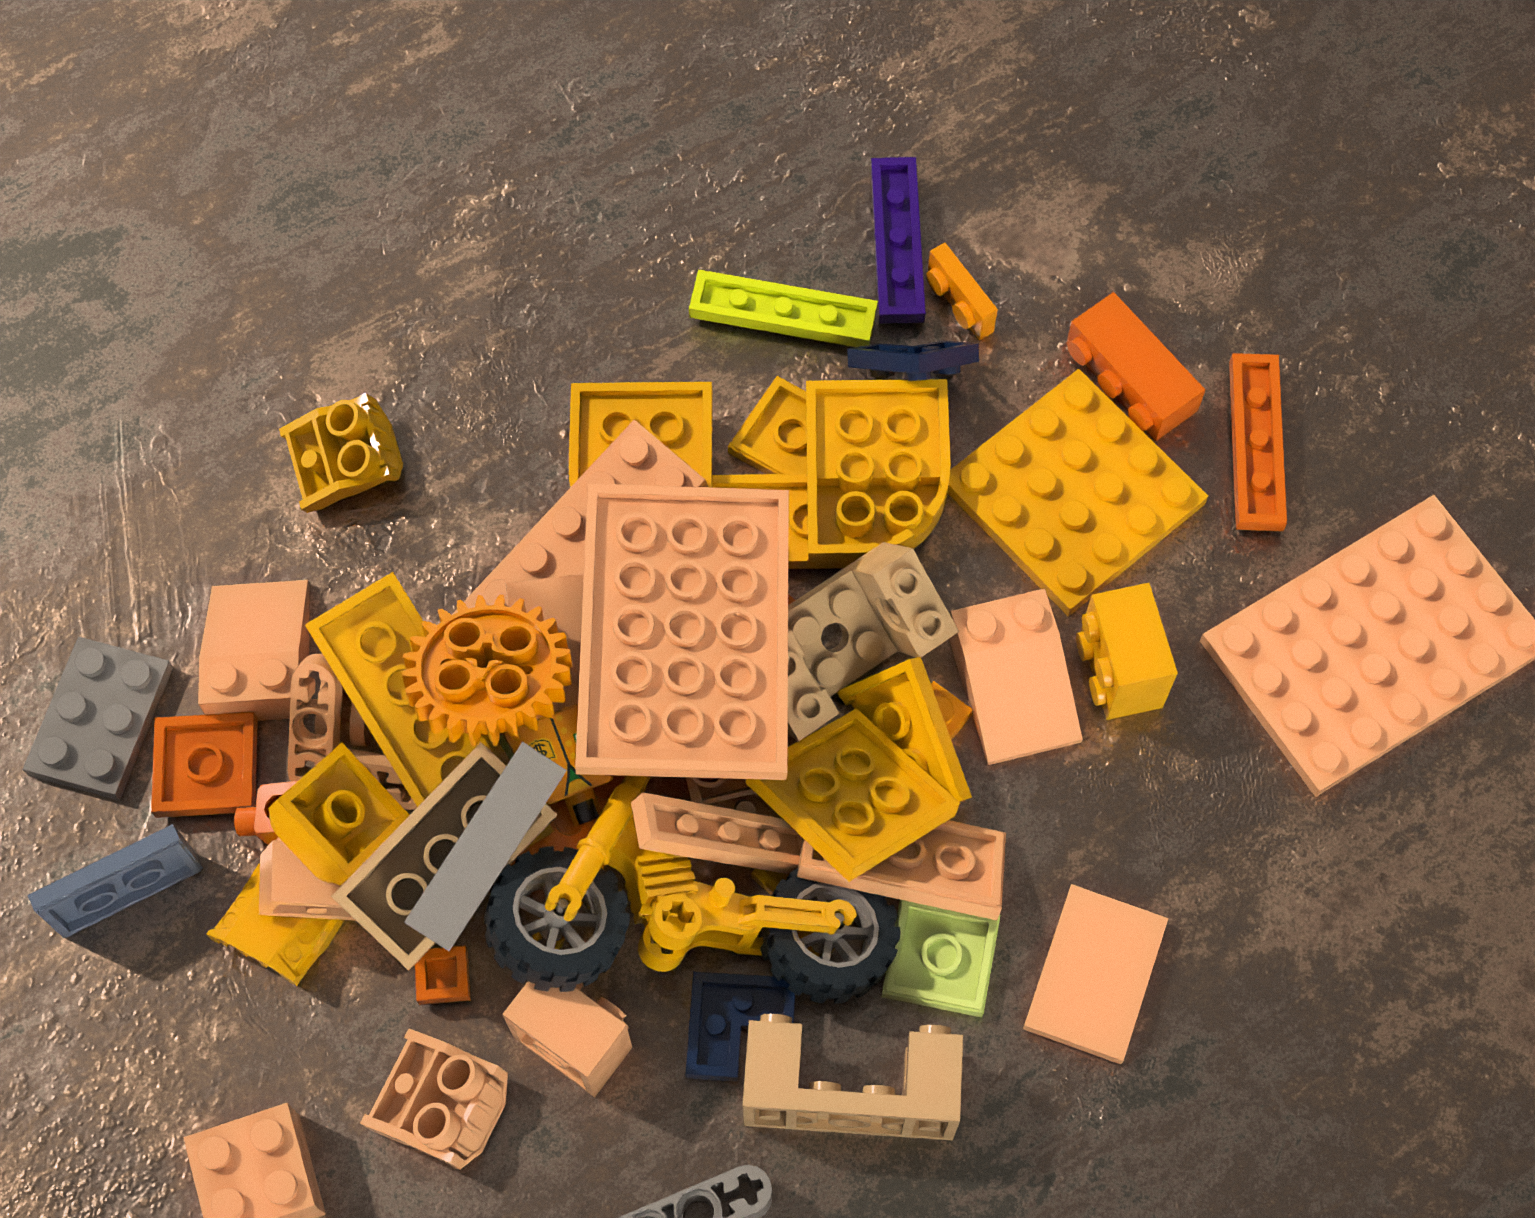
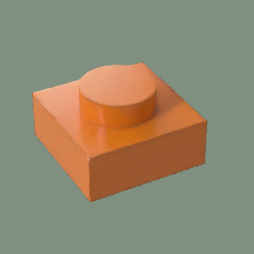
(443, 976)

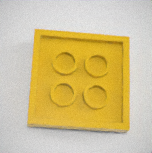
(855, 795)

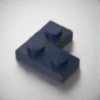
(913, 361)
(720, 1011)

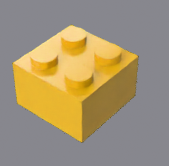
(1126, 651)

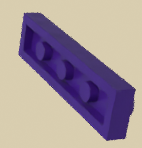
(897, 240)

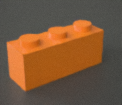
(1134, 366)

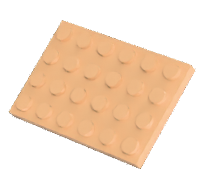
(684, 633)
(1374, 644)

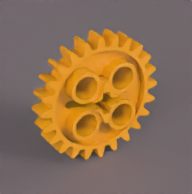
(487, 670)

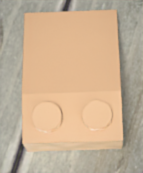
(253, 647)
(1015, 676)

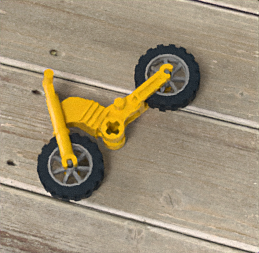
(678, 913)

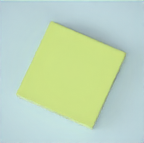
(942, 959)

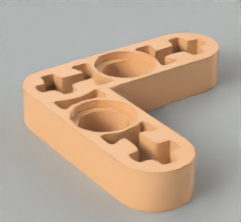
(314, 747)

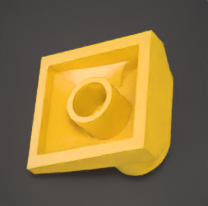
(336, 816)

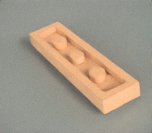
(715, 833)

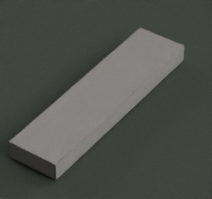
(485, 846)

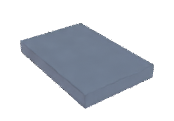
(116, 882)

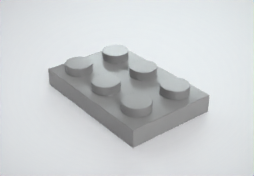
(98, 718)

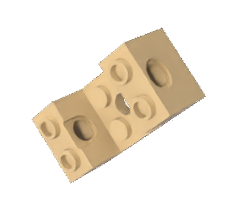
(881, 607)
(924, 1110)

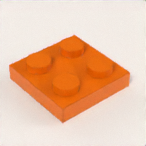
(204, 764)

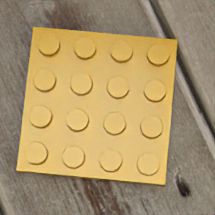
(1074, 491)

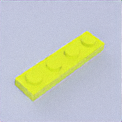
(783, 309)

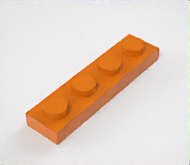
(1257, 442)

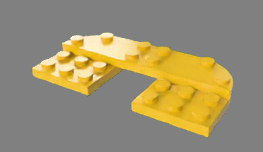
(871, 456)

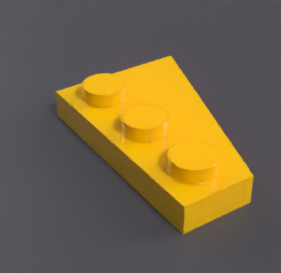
(907, 712)

